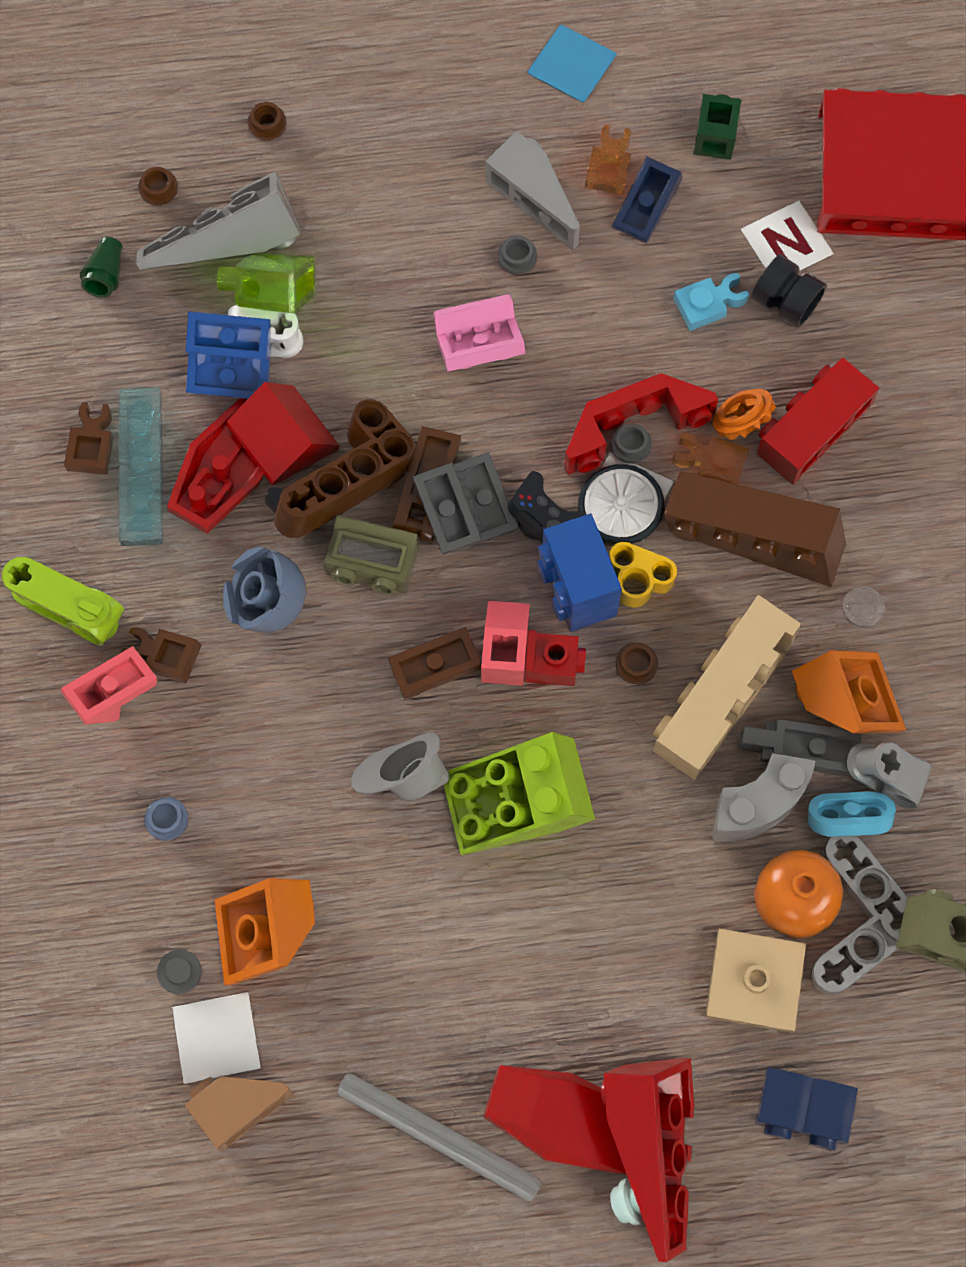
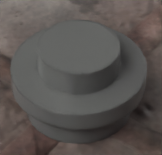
(517, 255)
(631, 443)
(179, 971)

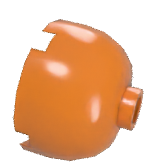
(798, 893)

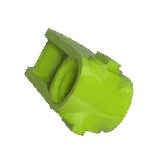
(63, 600)

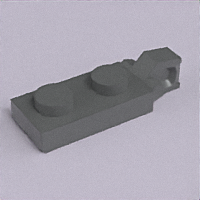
(802, 740)

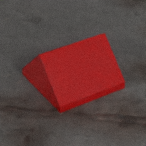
(281, 431)

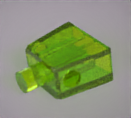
(270, 281)

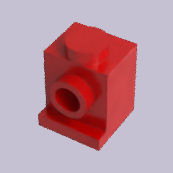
(543, 669)

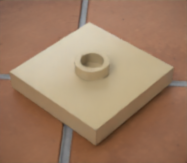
(756, 980)

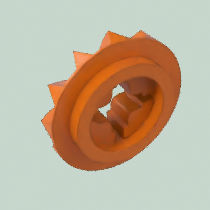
(735, 419)

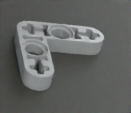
(876, 927)

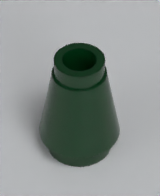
(102, 268)

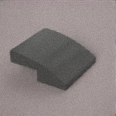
(465, 503)

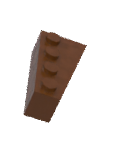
(758, 525)

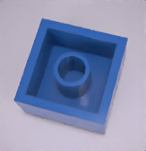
(579, 573)

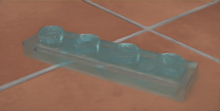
(140, 467)

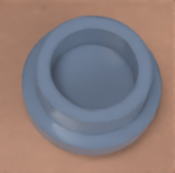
(166, 819)

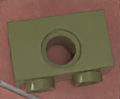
(927, 930)

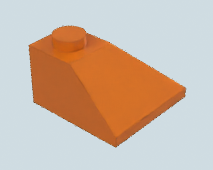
(849, 692)
(262, 927)

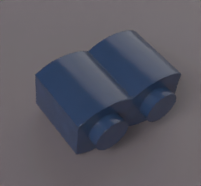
(807, 1108)

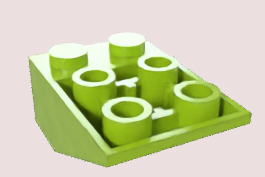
(518, 794)

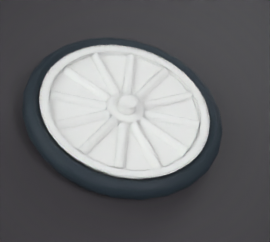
(623, 503)

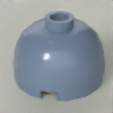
(264, 591)

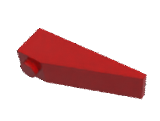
(647, 1121)

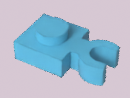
(705, 303)

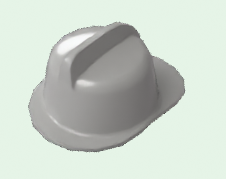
(404, 769)

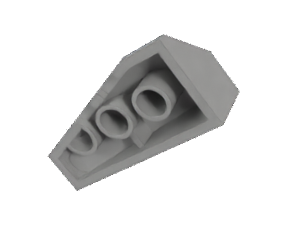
(250, 224)

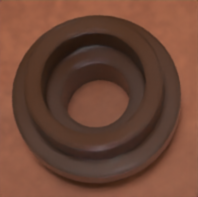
(267, 112)

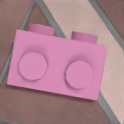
(478, 333)

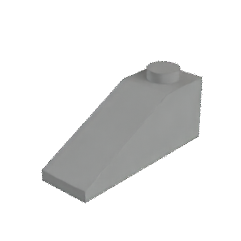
(527, 179)

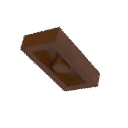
(434, 663)

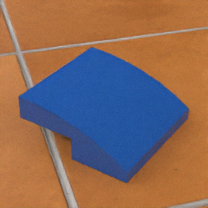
(227, 354)

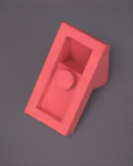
(106, 688)

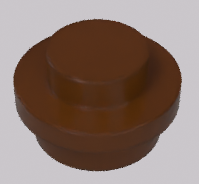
(157, 186)
(636, 663)

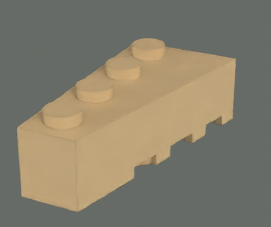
(726, 687)

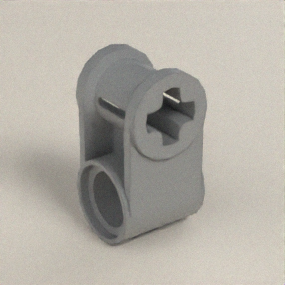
(890, 772)

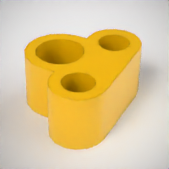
(642, 567)

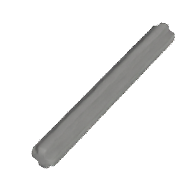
(439, 1137)

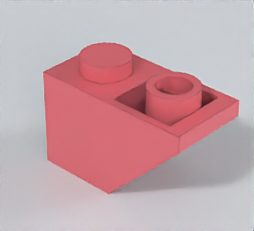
(505, 643)

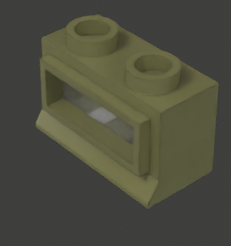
(371, 555)

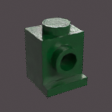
(717, 126)

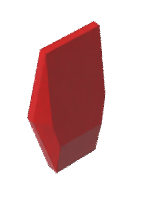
(214, 476)
(554, 1117)

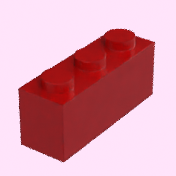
(816, 419)

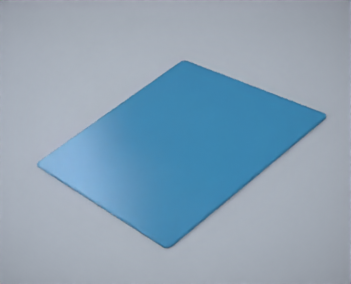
(572, 63)

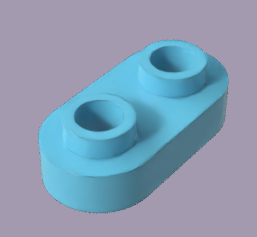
(851, 814)

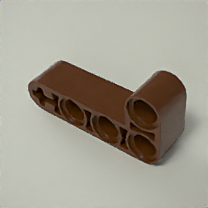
(305, 505)

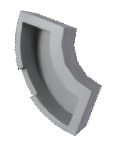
(763, 803)

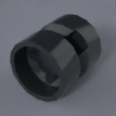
(788, 290)

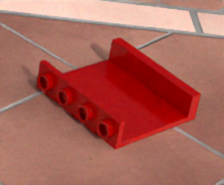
(893, 164)

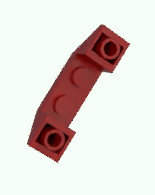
(684, 401)

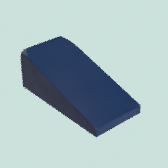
(647, 199)

